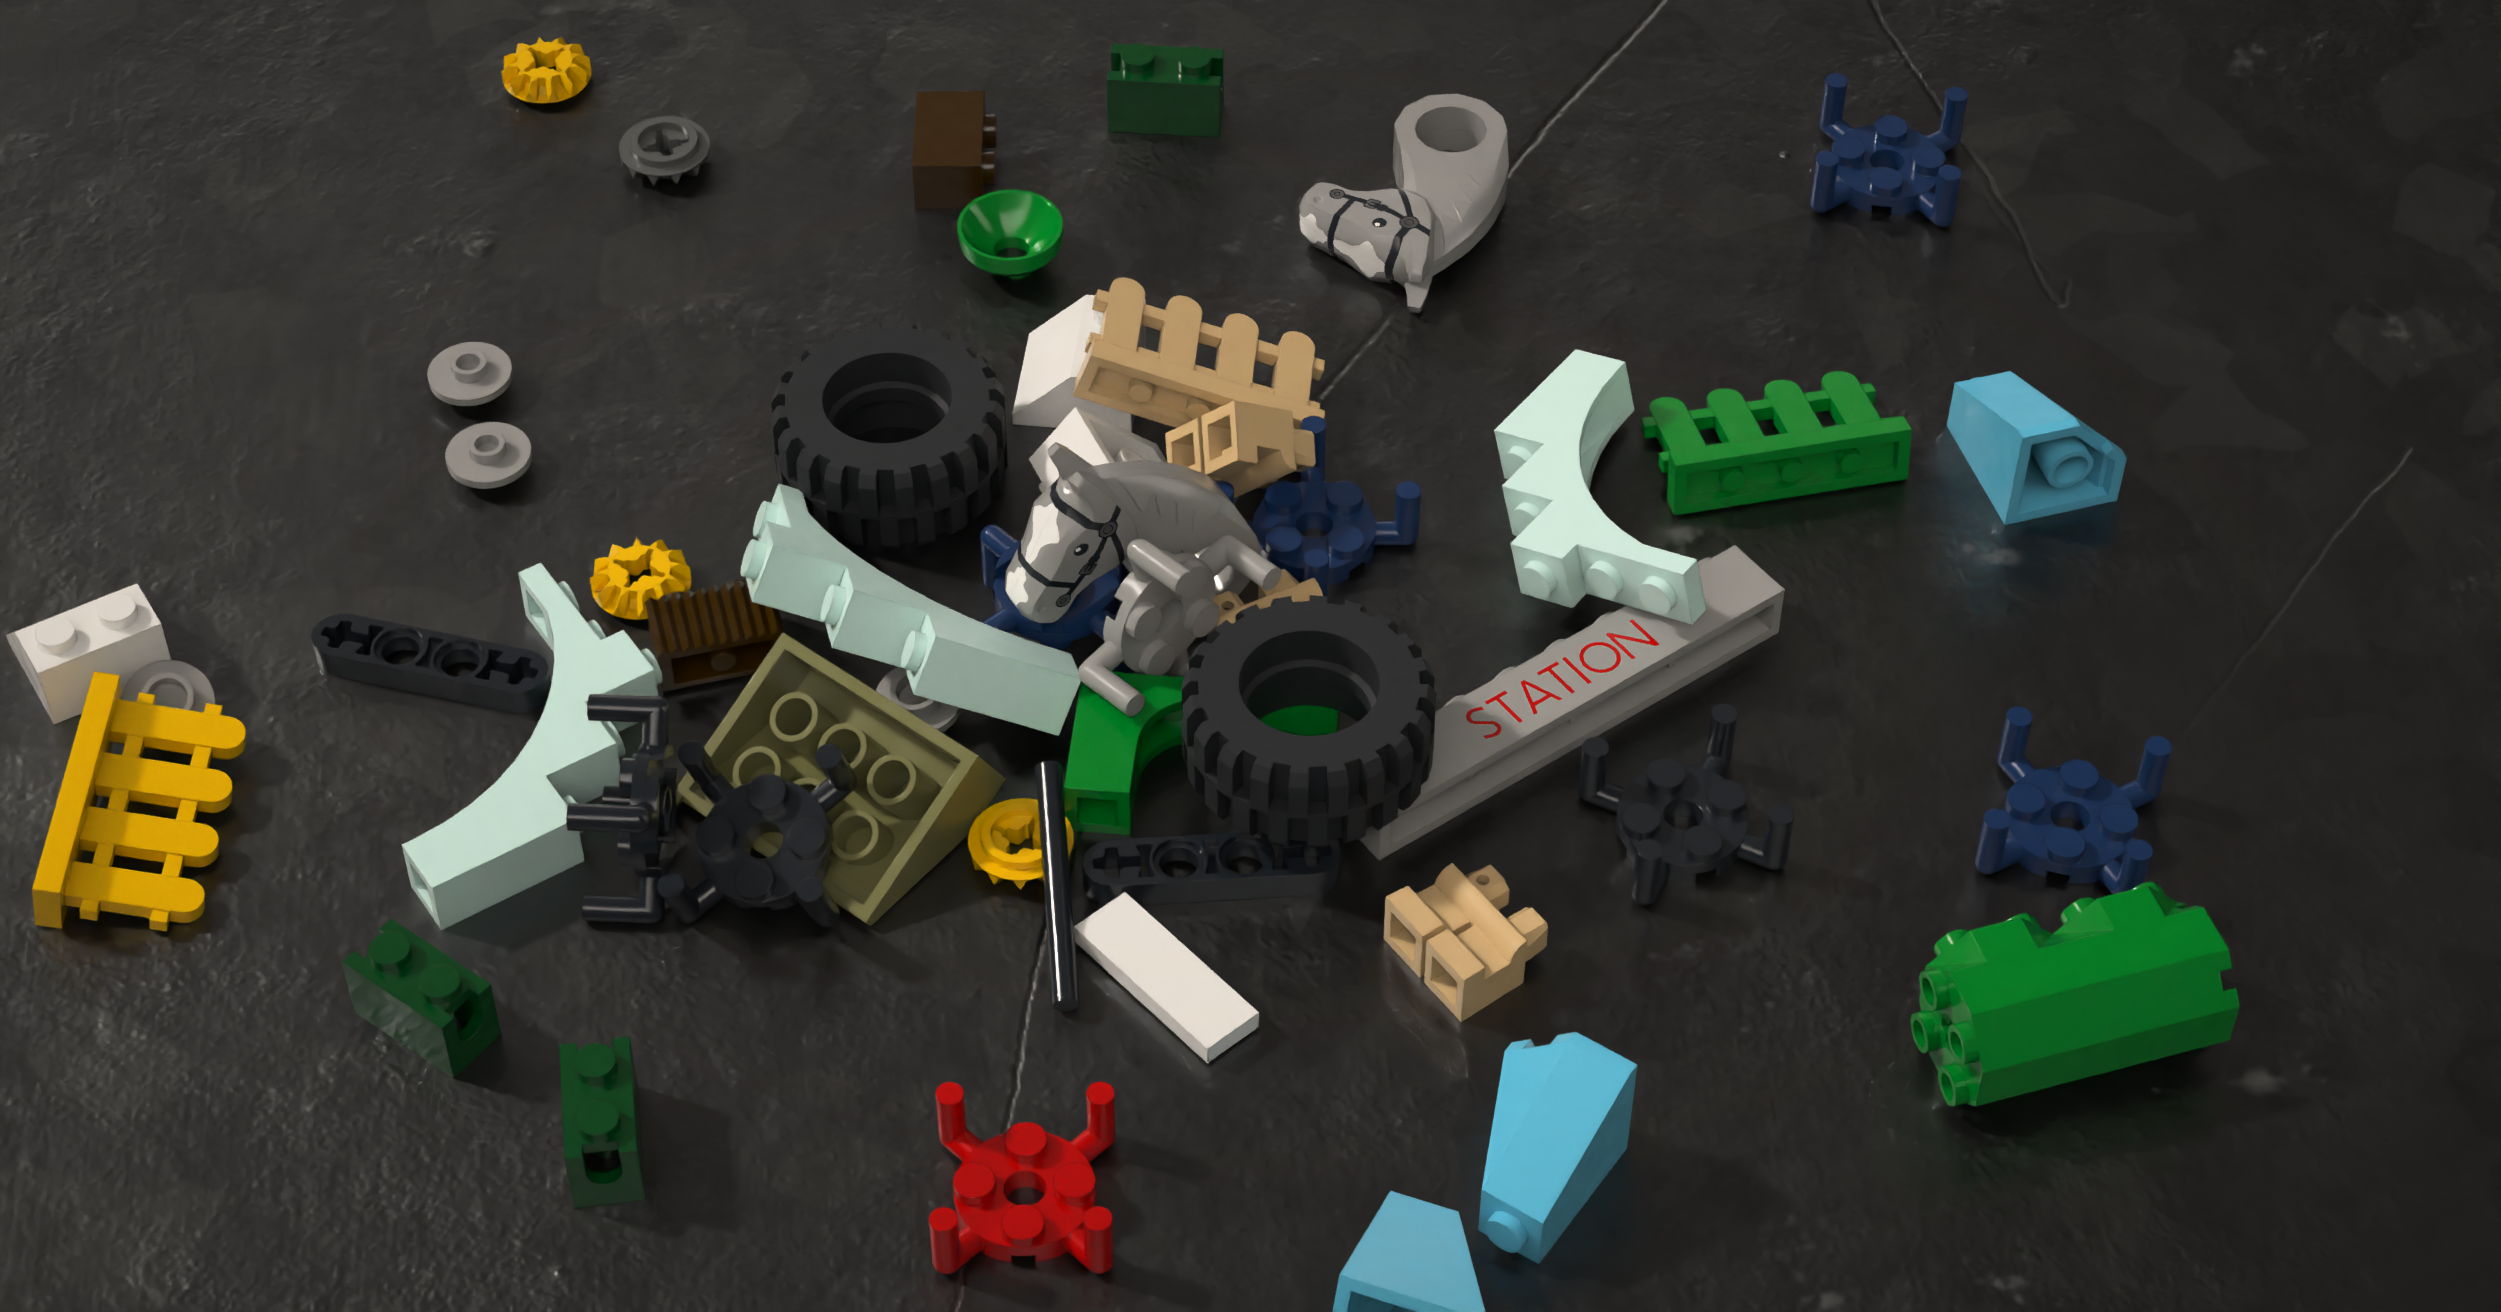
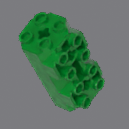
(2104, 992)

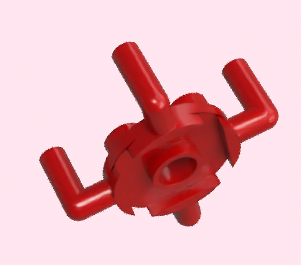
(1017, 1159)

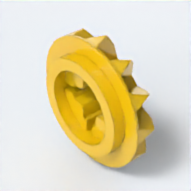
(546, 84)
(612, 582)
(1005, 824)

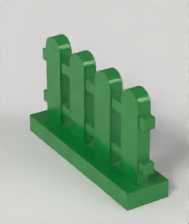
(1779, 466)

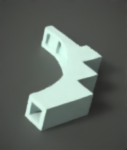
(1562, 535)
(872, 615)
(519, 825)

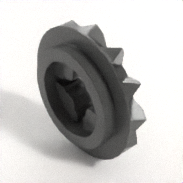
(680, 136)

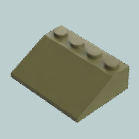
(912, 786)

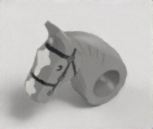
(1440, 202)
(1093, 514)

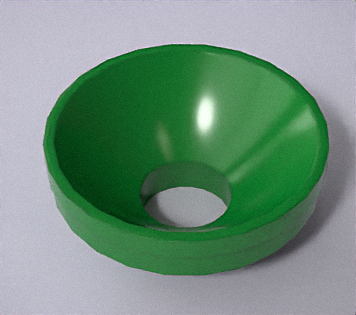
(1010, 221)

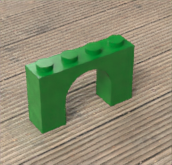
(1114, 749)

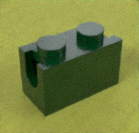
(1165, 90)
(416, 995)
(601, 1119)

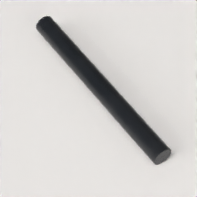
(1057, 886)

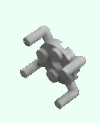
(1163, 611)

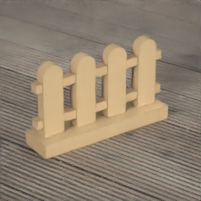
(1168, 383)

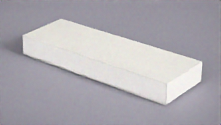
(1166, 977)

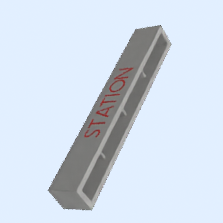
(1581, 691)

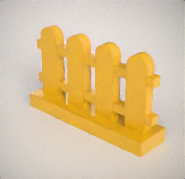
(113, 831)

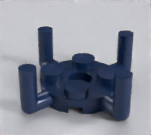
(1910, 165)
(1332, 508)
(1083, 617)
(2074, 791)

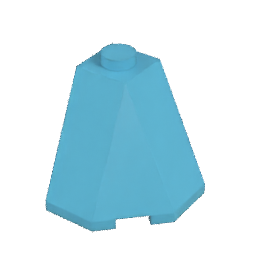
(2031, 450)
(1552, 1138)
(1410, 1262)

